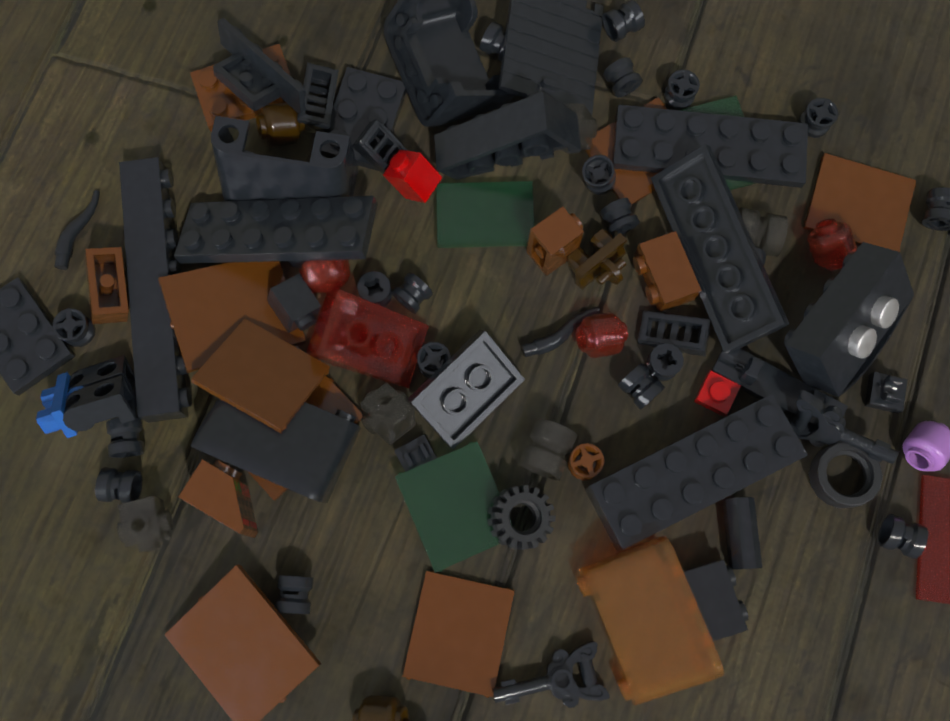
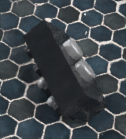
(851, 319)

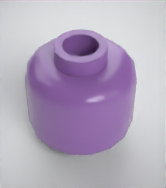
(928, 446)

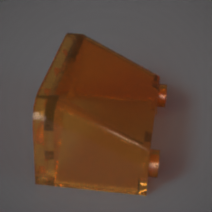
(651, 621)

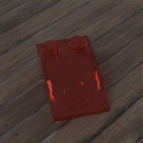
(367, 338)

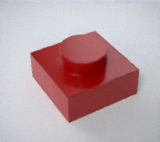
(717, 393)

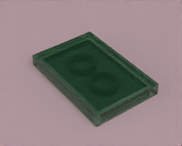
(484, 214)

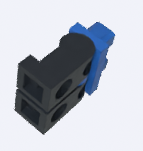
(89, 398)

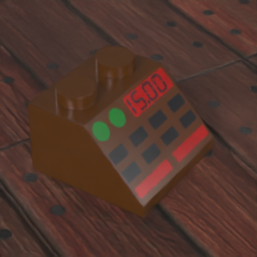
(222, 496)

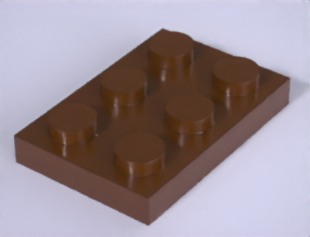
(220, 100)

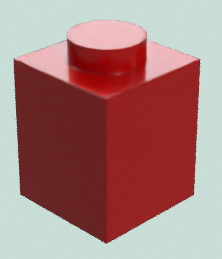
(412, 175)

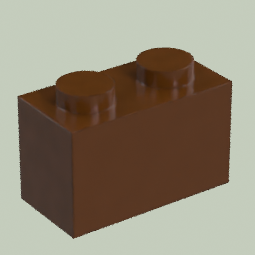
(554, 240)
(666, 272)
(106, 285)

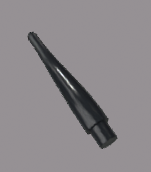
(66, 240)
(552, 341)

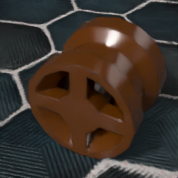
(591, 459)

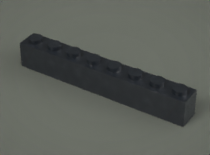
(150, 255)

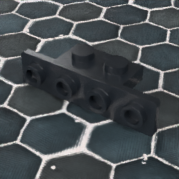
(253, 74)

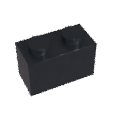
(716, 599)

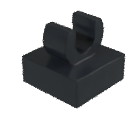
(886, 392)
(415, 453)

